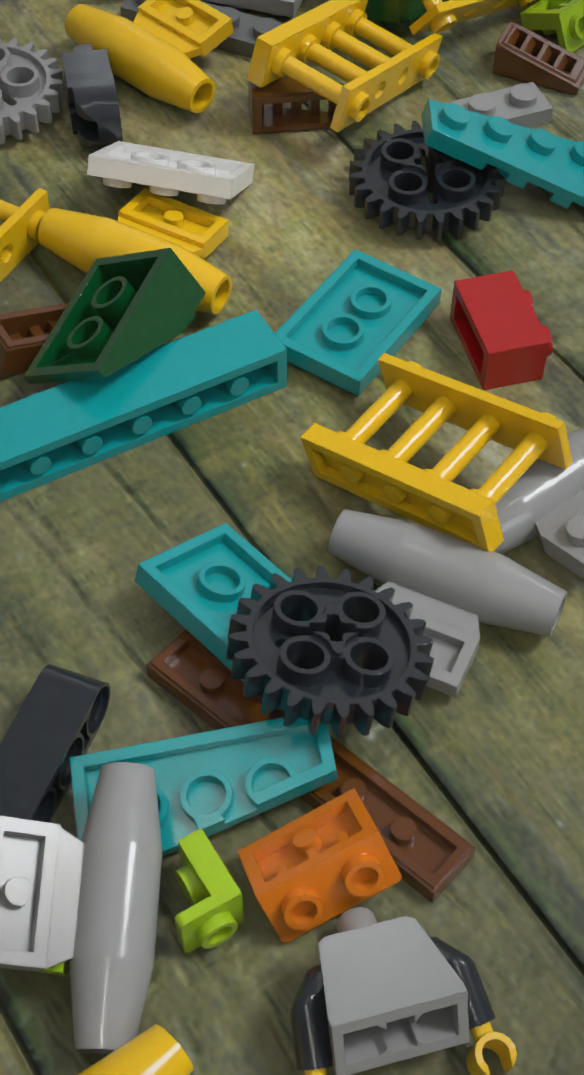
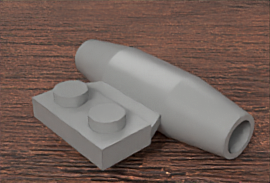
(548, 505)
(449, 586)
(89, 903)

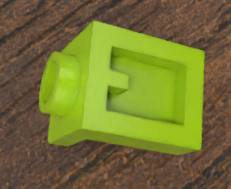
(558, 17)
(211, 893)

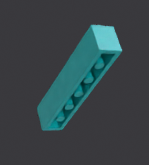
(143, 401)

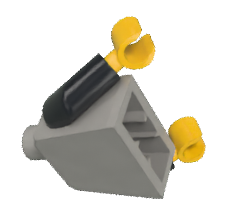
(388, 998)

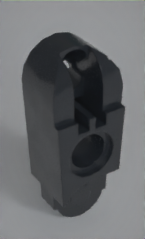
(92, 96)

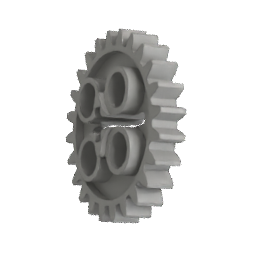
(28, 88)

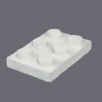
(170, 171)

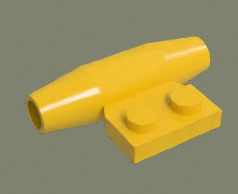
(157, 47)
(142, 226)

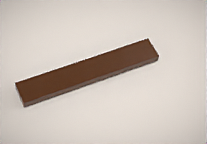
(419, 843)

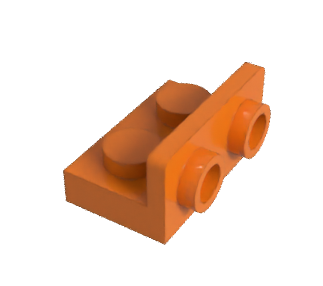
(319, 866)

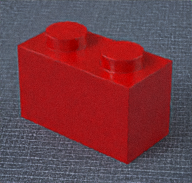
(500, 330)

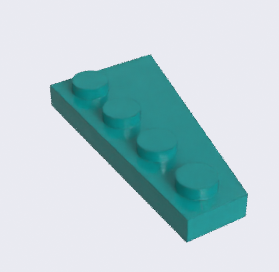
(514, 150)
(217, 774)

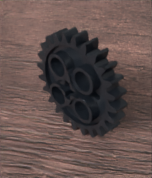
(394, 185)
(329, 651)

